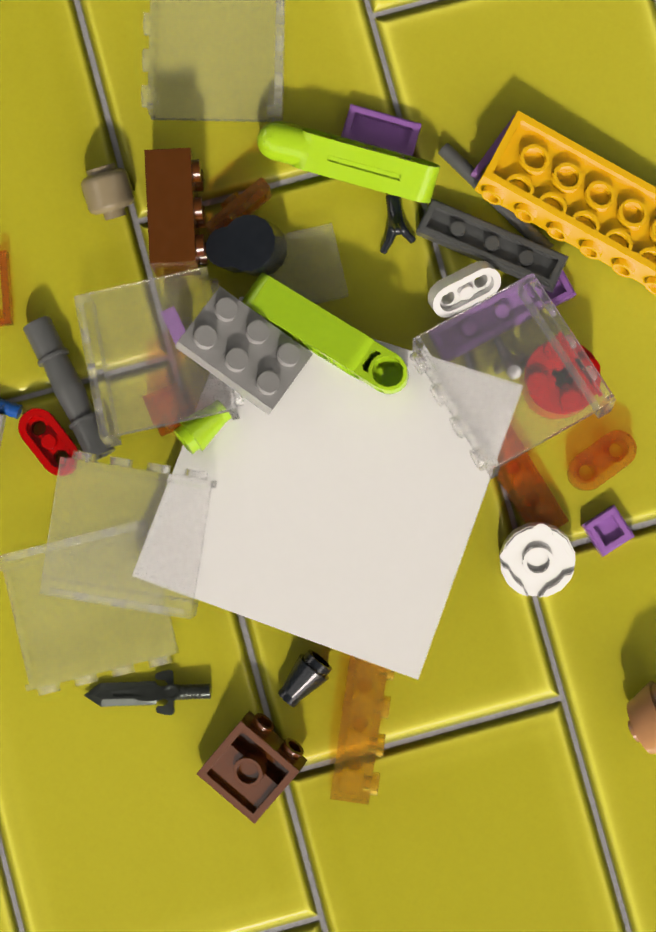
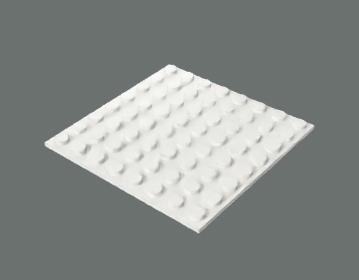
(340, 514)

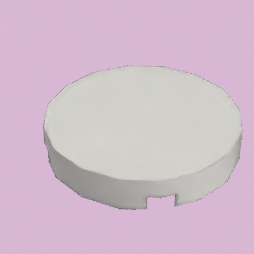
(537, 559)

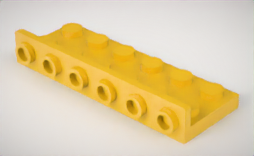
(575, 197)

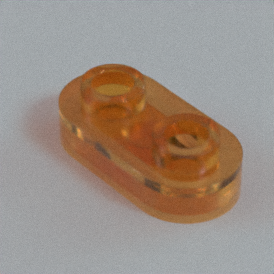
(601, 461)

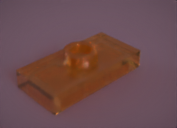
(240, 204)

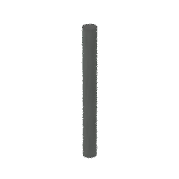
(465, 169)

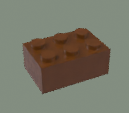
(174, 211)

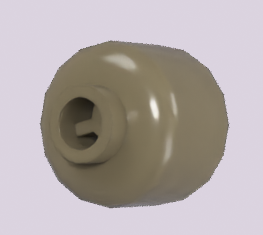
(107, 191)

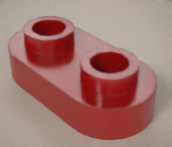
(50, 442)

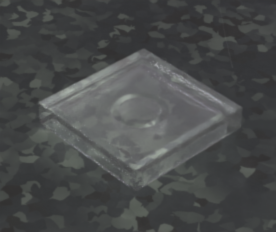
(313, 265)

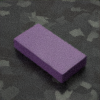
(381, 129)

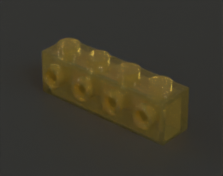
(359, 732)

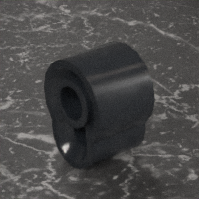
(248, 246)

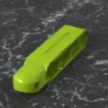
(349, 160)
(327, 335)

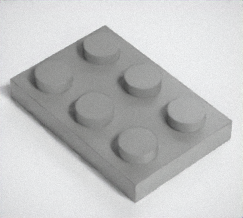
(243, 350)

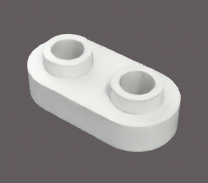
(464, 289)

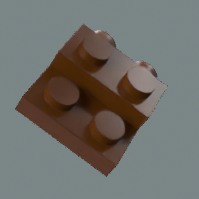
(253, 765)

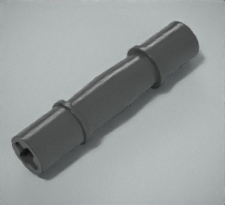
(66, 384)

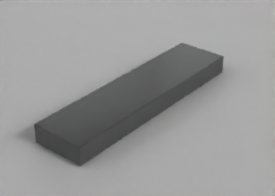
(491, 244)

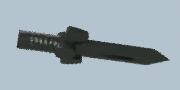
(147, 693)

